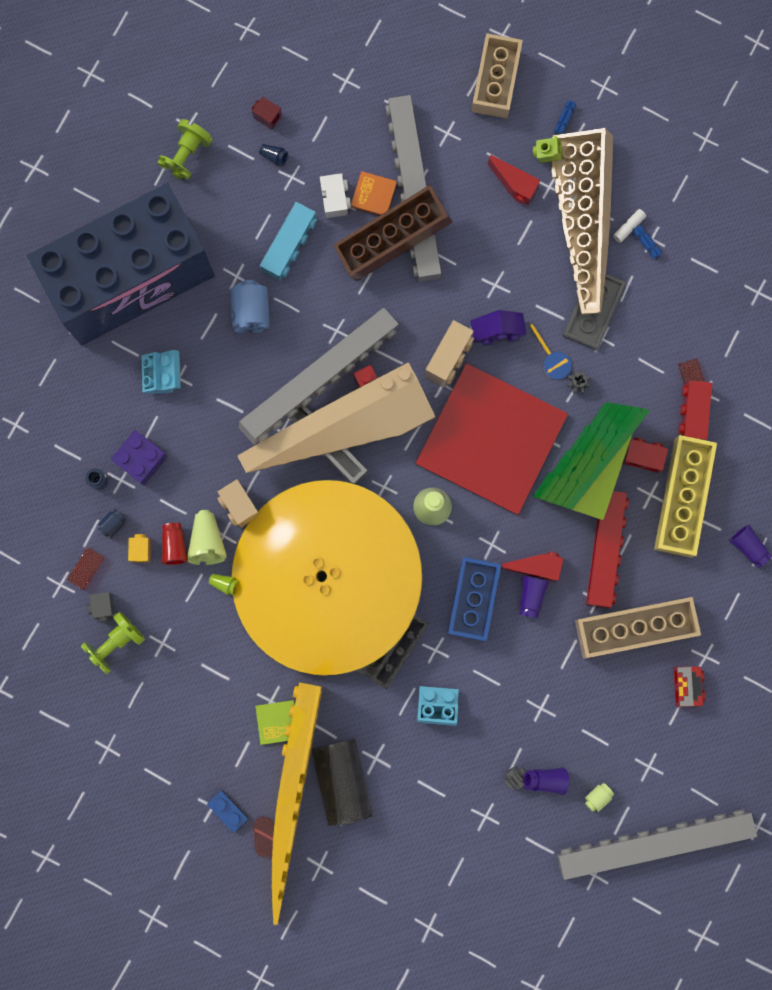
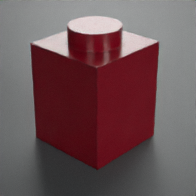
(266, 112)

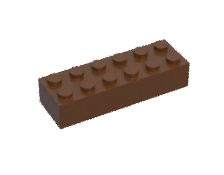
(393, 233)

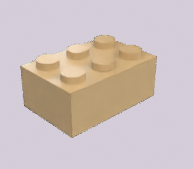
(449, 354)

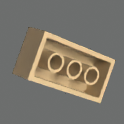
(496, 75)

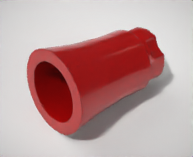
(173, 545)

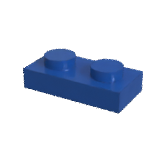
(227, 811)

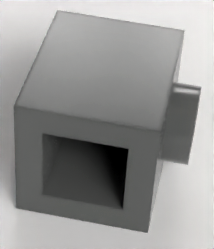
(101, 606)

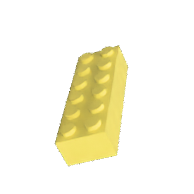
(685, 496)

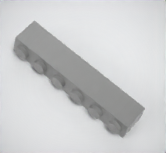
(341, 459)

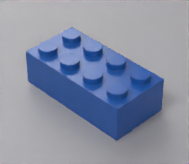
(474, 599)

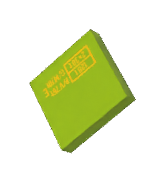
(273, 721)

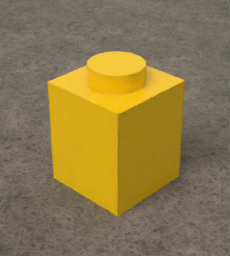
(139, 549)

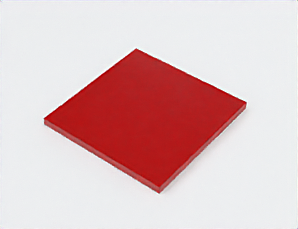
(491, 439)

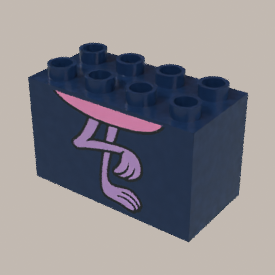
(121, 265)

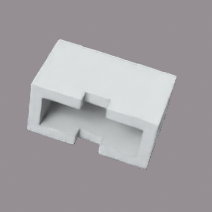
(334, 189)

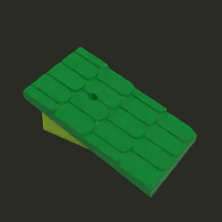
(592, 465)

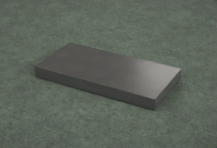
(590, 328)

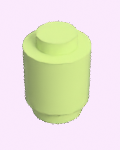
(599, 797)

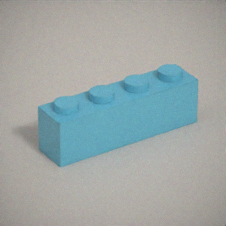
(288, 241)

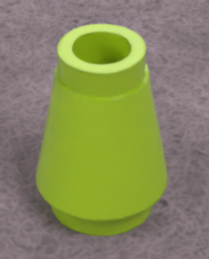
(223, 583)

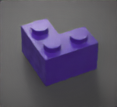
(498, 326)

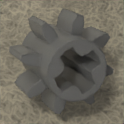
(584, 379)
(515, 778)

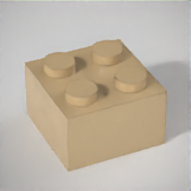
(238, 503)

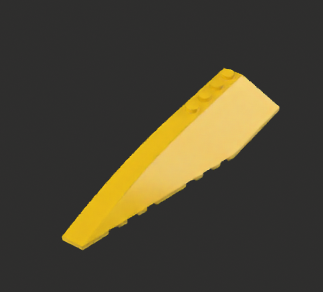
(292, 784)

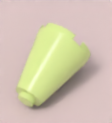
(432, 506)
(206, 540)

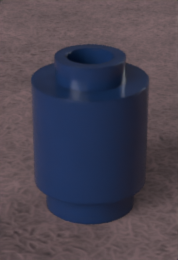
(91, 477)
(111, 523)

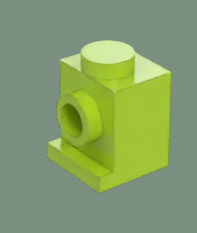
(553, 152)

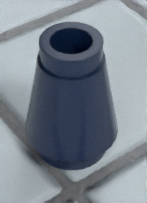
(274, 154)

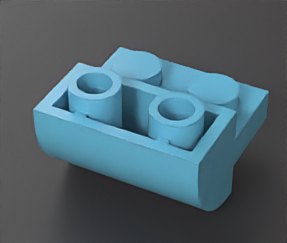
(161, 372)
(437, 706)

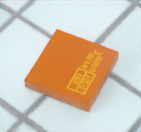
(373, 194)

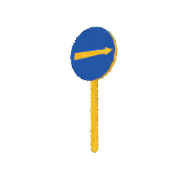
(557, 364)

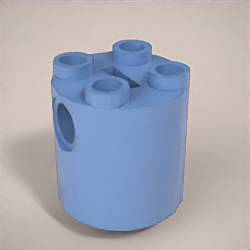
(249, 307)

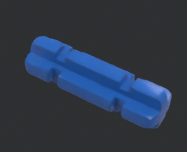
(565, 117)
(647, 242)

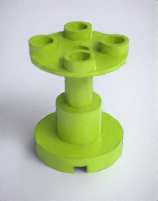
(189, 142)
(118, 638)

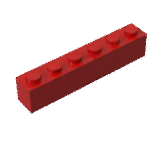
(606, 553)

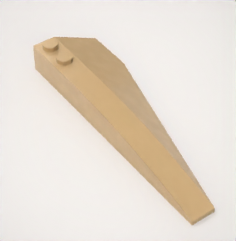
(586, 224)
(368, 414)

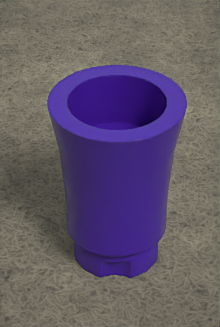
(750, 545)
(532, 596)
(547, 780)

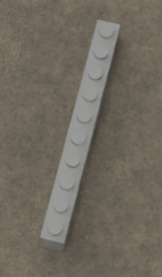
(411, 179)
(318, 376)
(657, 844)

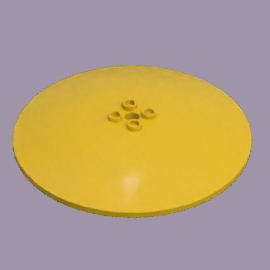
(368, 586)

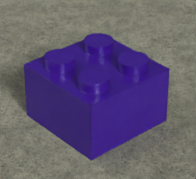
(139, 457)

